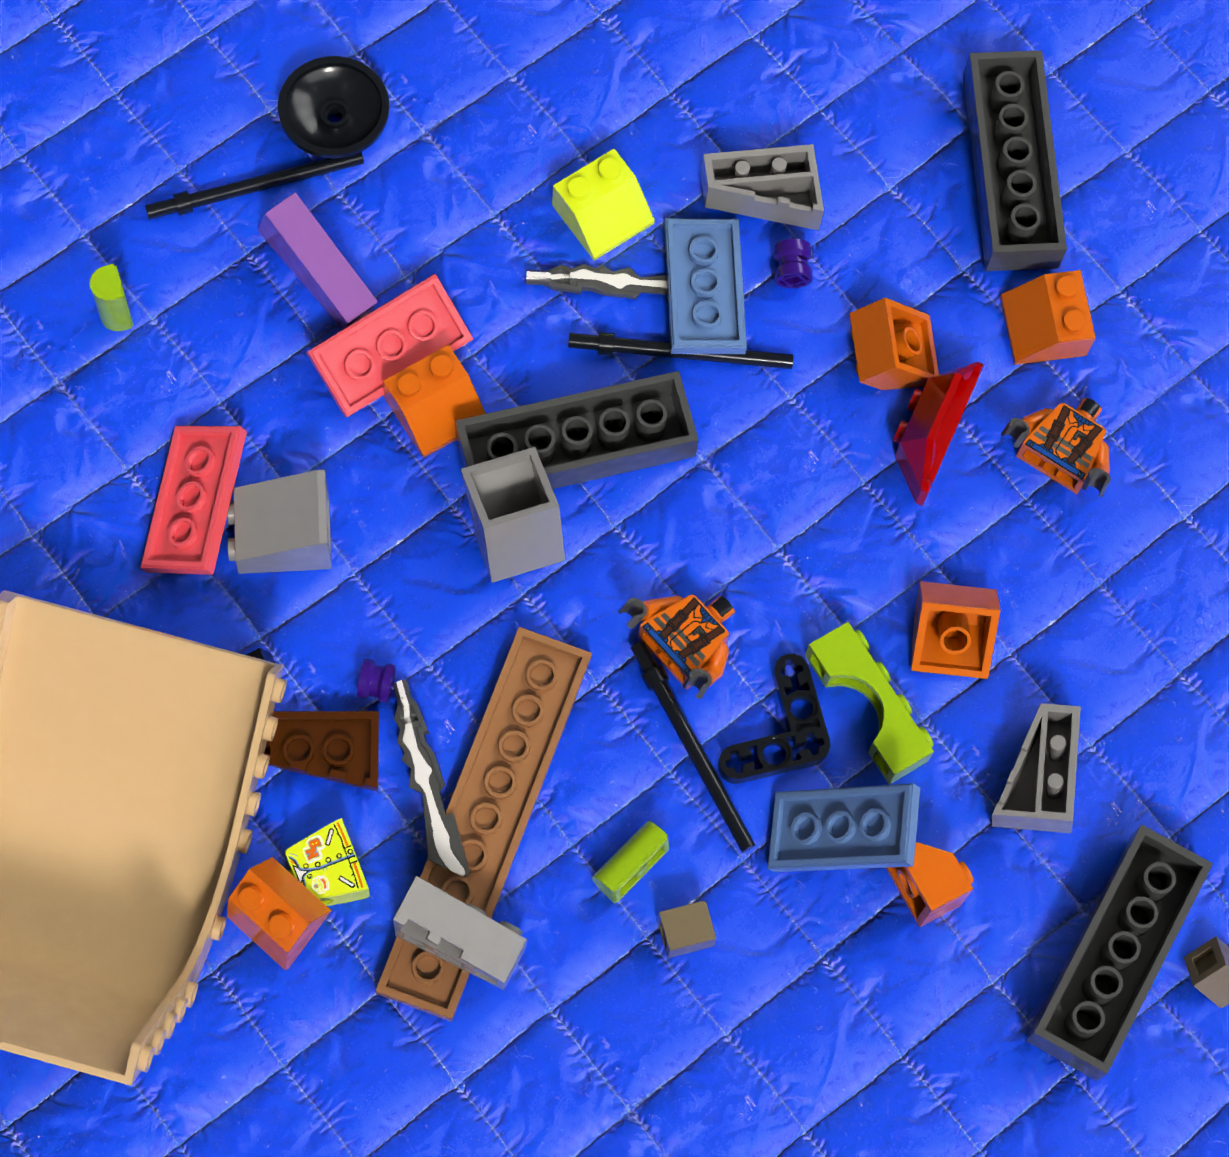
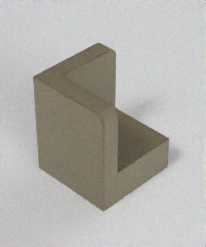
(686, 929)
(1210, 970)

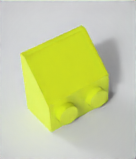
(602, 204)

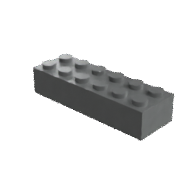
(1014, 161)
(590, 431)
(1119, 953)

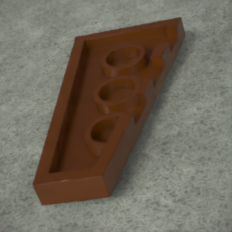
(328, 745)

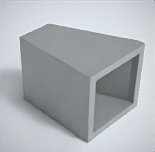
(514, 514)
(281, 525)

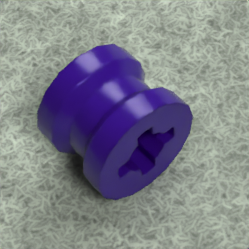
(376, 681)

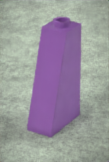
(316, 261)

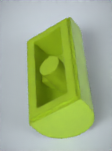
(110, 298)
(632, 861)

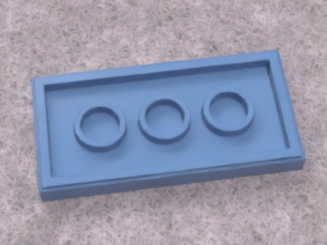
(705, 286)
(844, 828)

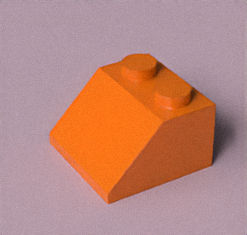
(1048, 318)
(893, 345)
(431, 398)
(954, 629)
(933, 884)
(276, 911)

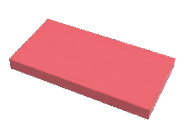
(387, 342)
(193, 500)

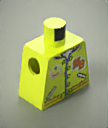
(328, 865)

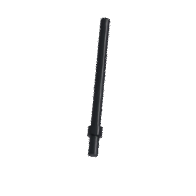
(185, 202)
(607, 343)
(656, 680)

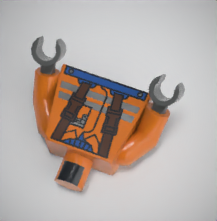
(1065, 445)
(684, 636)

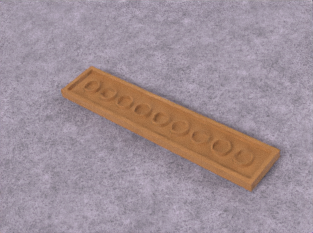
(494, 803)

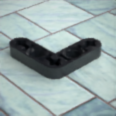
(798, 730)

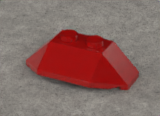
(932, 426)

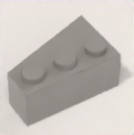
(765, 184)
(1044, 777)
(459, 933)

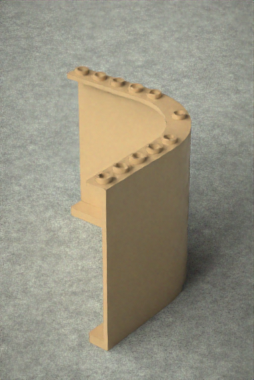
(117, 826)

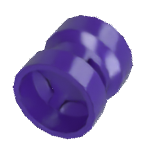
(793, 265)

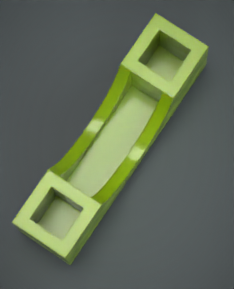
(843, 661)

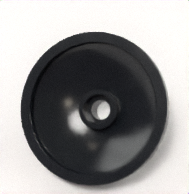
(330, 89)

